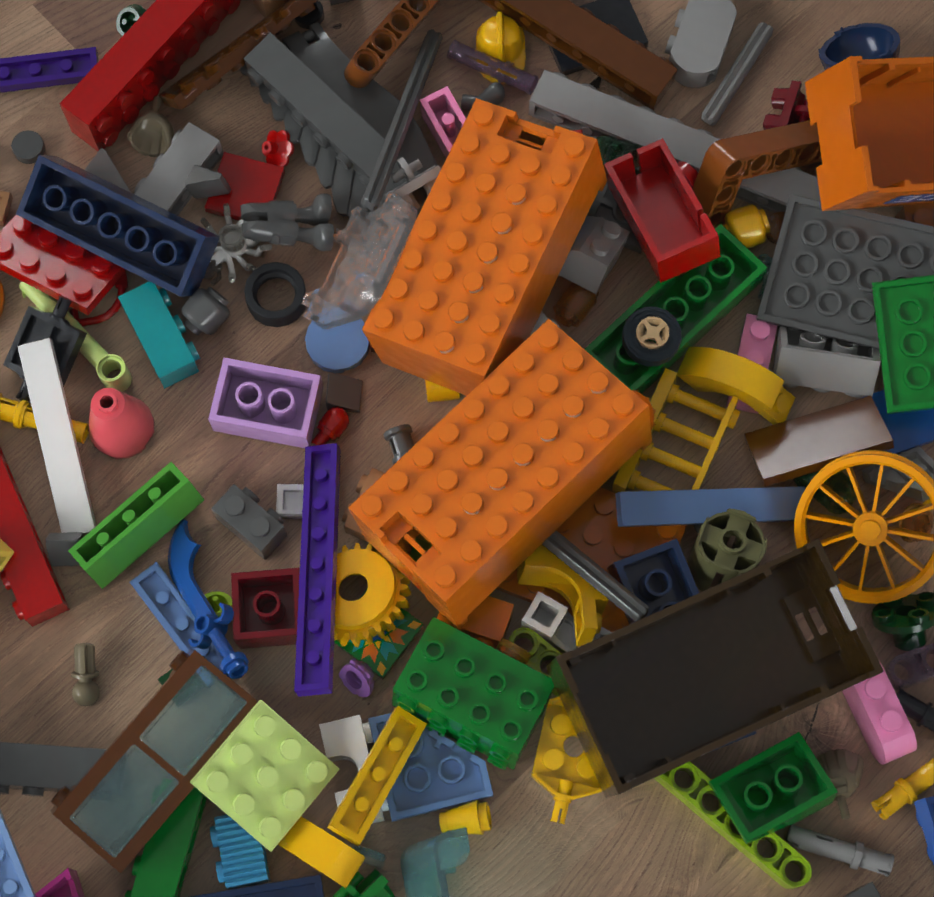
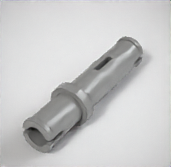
(853, 854)

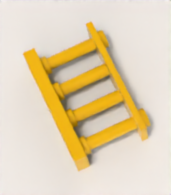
(665, 392)

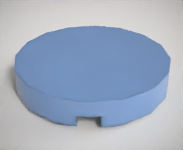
(337, 347)

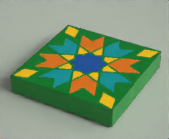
(385, 652)

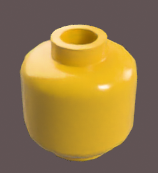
(748, 225)

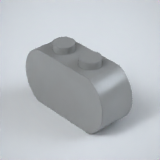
(701, 40)

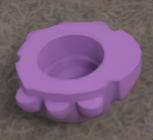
(357, 677)

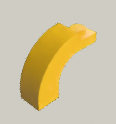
(736, 376)
(586, 602)

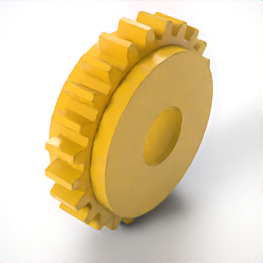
(380, 603)

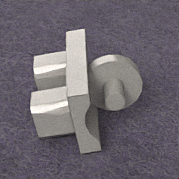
(425, 179)

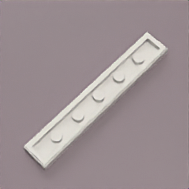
(57, 436)

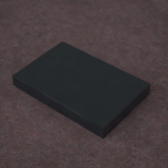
(614, 12)

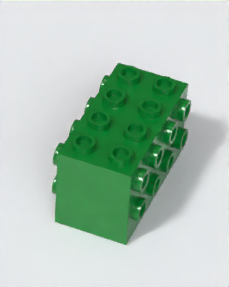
(473, 693)

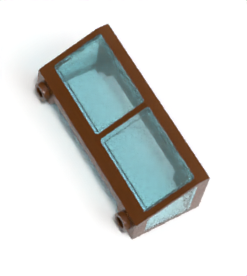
(153, 760)

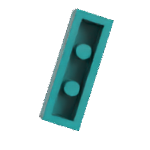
(160, 333)

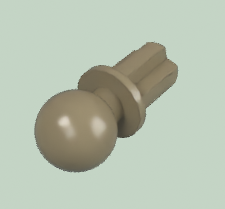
(85, 690)

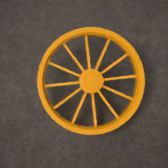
(870, 526)

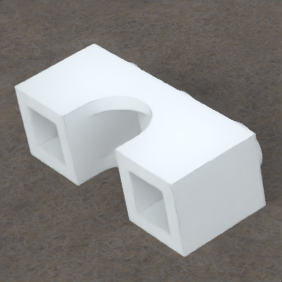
(553, 623)
(348, 741)

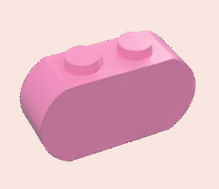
(881, 718)

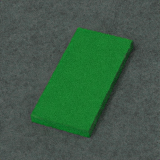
(906, 342)

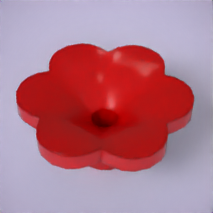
(278, 148)

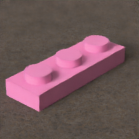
(757, 346)

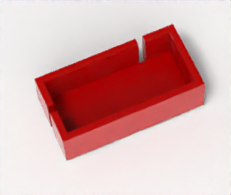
(662, 211)

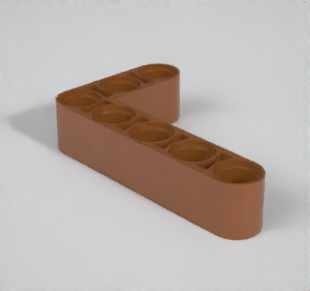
(388, 39)
(750, 156)

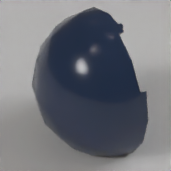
(863, 40)

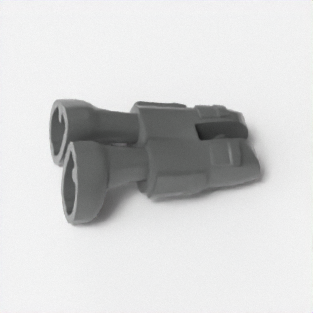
(279, 220)

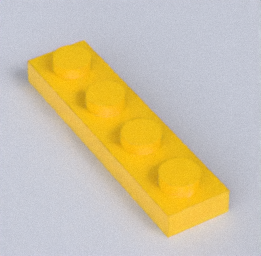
(377, 776)

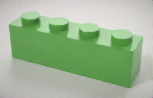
(136, 525)

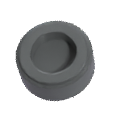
(28, 146)

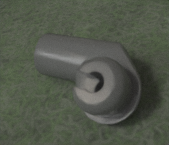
(493, 94)

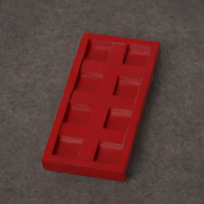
(56, 265)

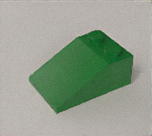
(774, 789)

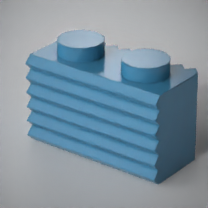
(241, 855)

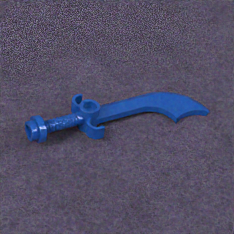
(207, 623)

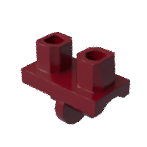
(793, 106)

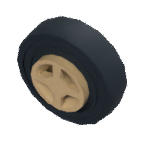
(655, 325)

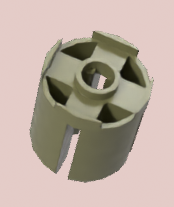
(712, 554)

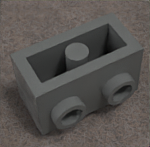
(249, 521)

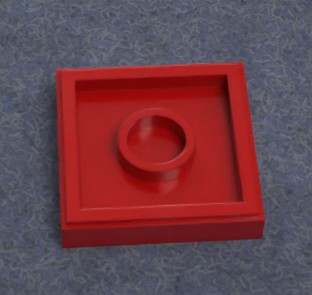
(250, 183)

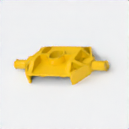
(557, 772)

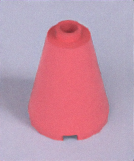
(119, 423)

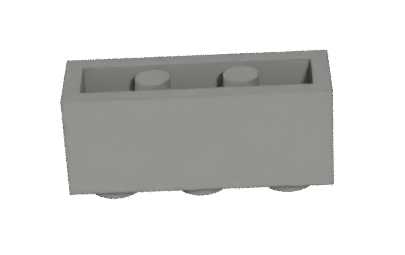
(170, 170)

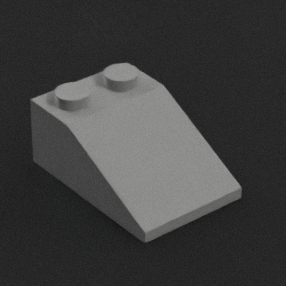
(594, 253)

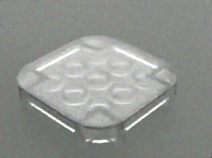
(363, 264)

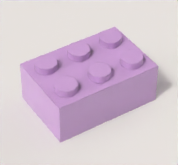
(266, 403)

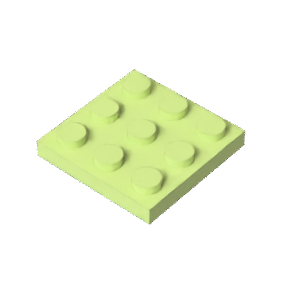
(265, 775)

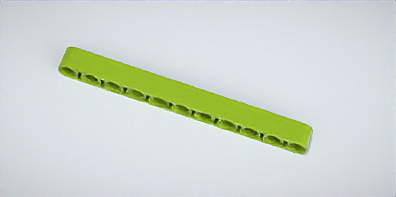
(693, 795)

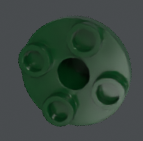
(906, 619)

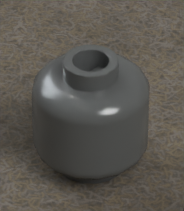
(205, 311)

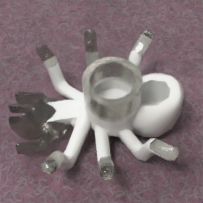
(231, 246)

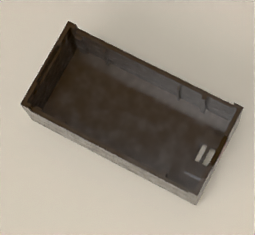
(711, 669)

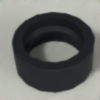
(268, 272)

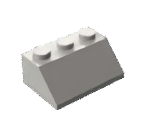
(825, 363)

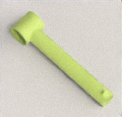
(90, 349)

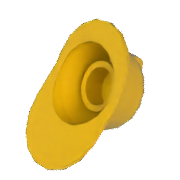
(503, 40)

